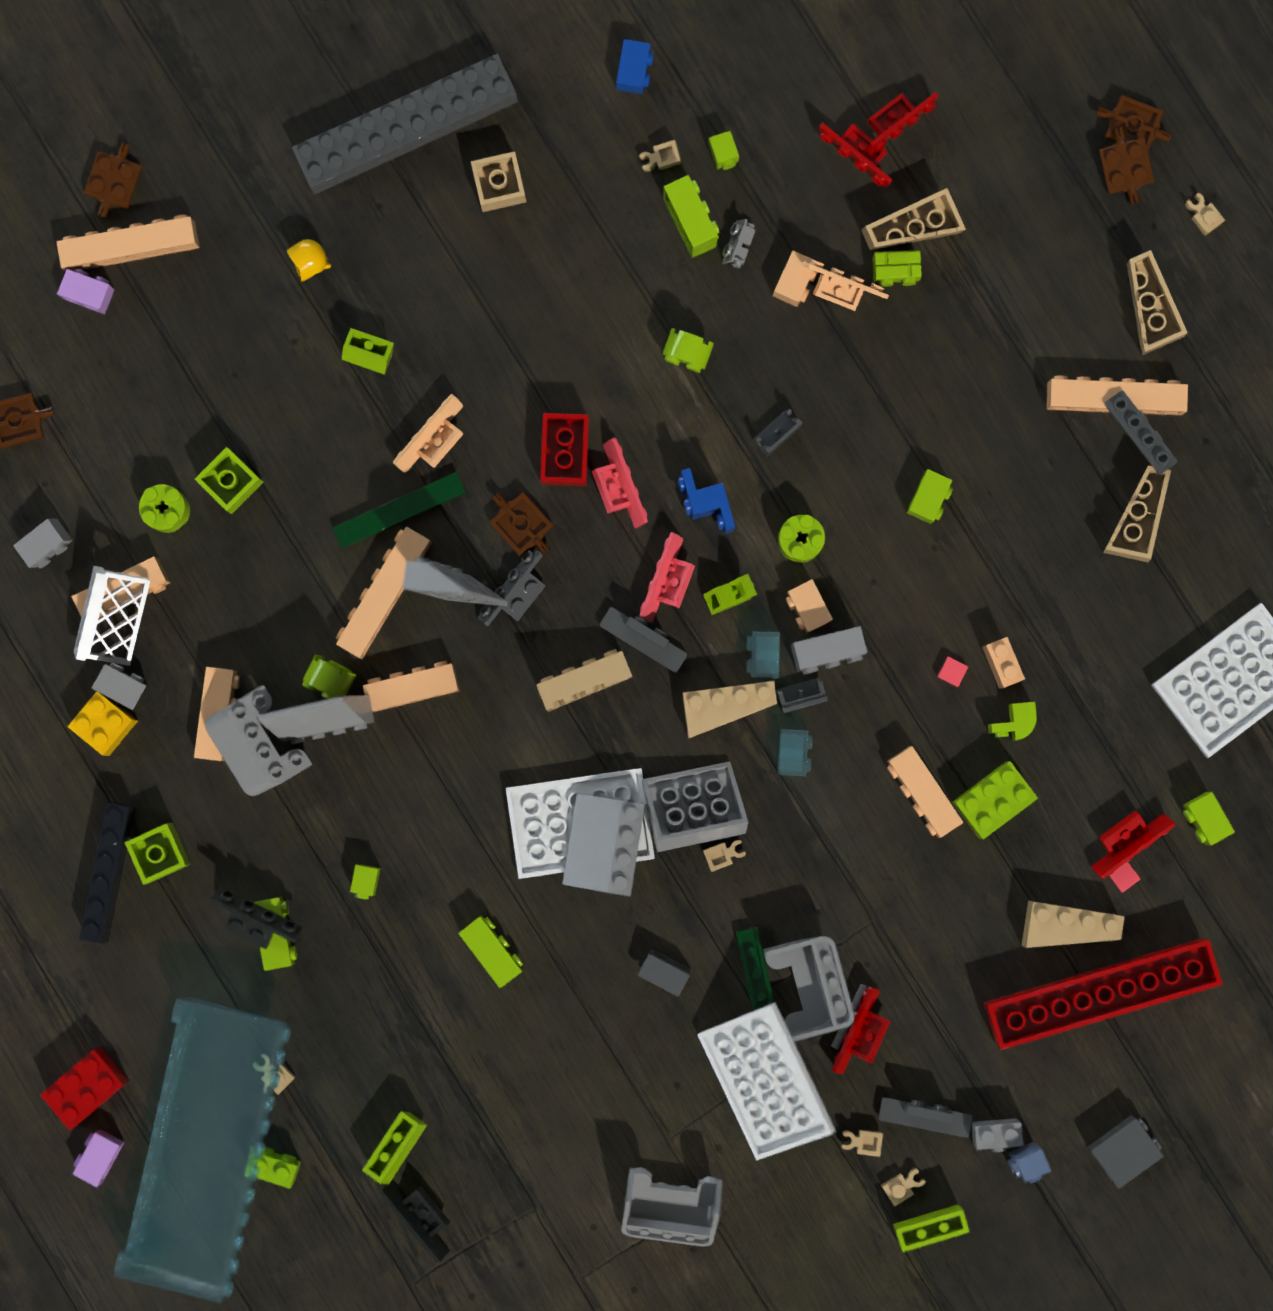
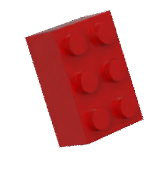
(564, 449)
(84, 1088)

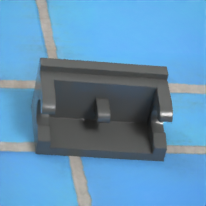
(777, 432)
(801, 695)
(664, 972)

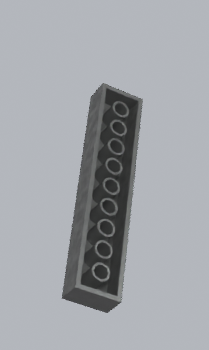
(405, 124)

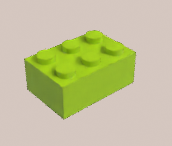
(691, 216)
(994, 800)

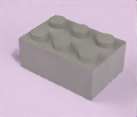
(829, 650)

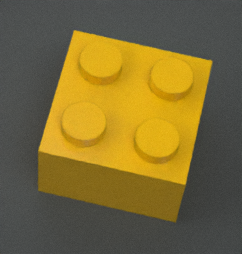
(102, 724)

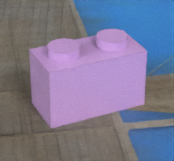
(85, 290)
(97, 1158)

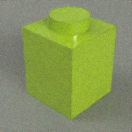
(723, 150)
(365, 881)

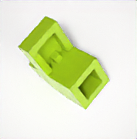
(730, 594)
(1021, 722)

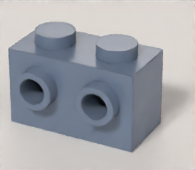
(1028, 1162)

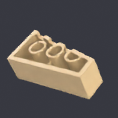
(921, 221)
(1153, 305)
(1140, 521)
(584, 681)
(723, 705)
(1063, 925)

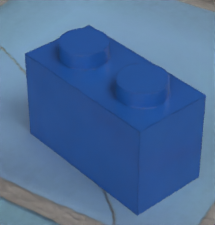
(633, 66)

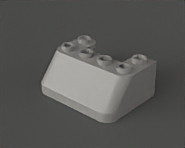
(247, 746)
(819, 986)
(671, 1211)

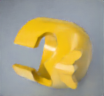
(308, 258)

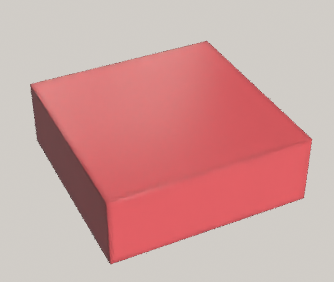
(952, 671)
(1124, 877)

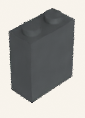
(1126, 1151)

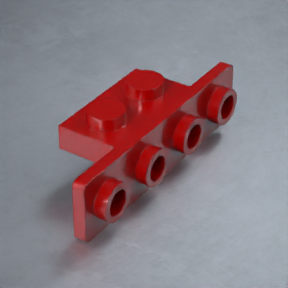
(894, 117)
(854, 145)
(1129, 839)
(864, 1035)

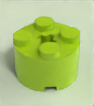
(688, 350)
(156, 498)
(796, 550)
(328, 677)

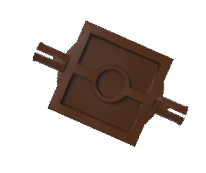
(1136, 119)
(1126, 165)
(113, 180)
(21, 420)
(521, 524)

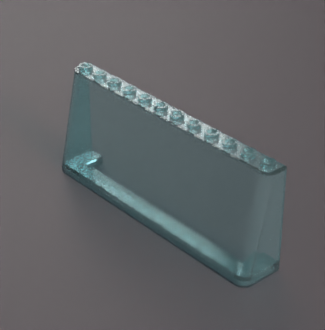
(204, 1150)

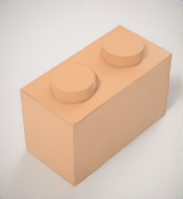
(794, 280)
(809, 606)
(1003, 663)

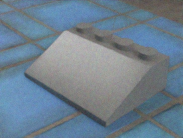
(447, 583)
(319, 718)
(694, 806)
(603, 844)

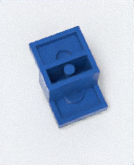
(706, 501)

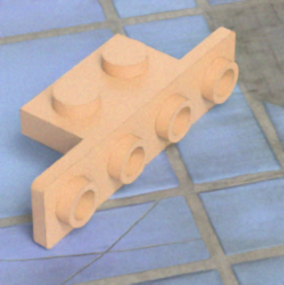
(840, 289)
(433, 438)

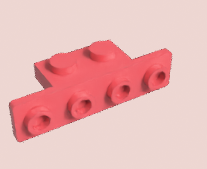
(617, 485)
(669, 580)

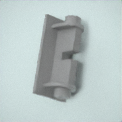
(740, 233)

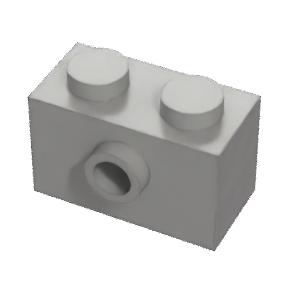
(43, 543)
(119, 685)
(997, 1134)

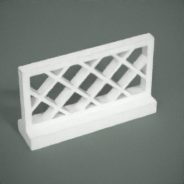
(91, 618)

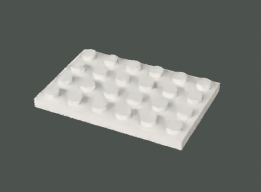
(1224, 682)
(544, 816)
(766, 1082)

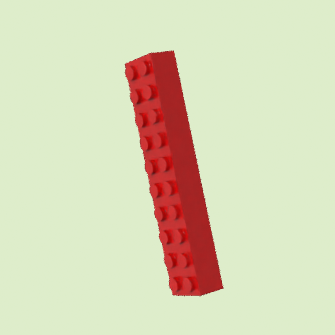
(1102, 993)

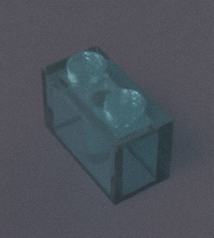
(764, 655)
(793, 752)

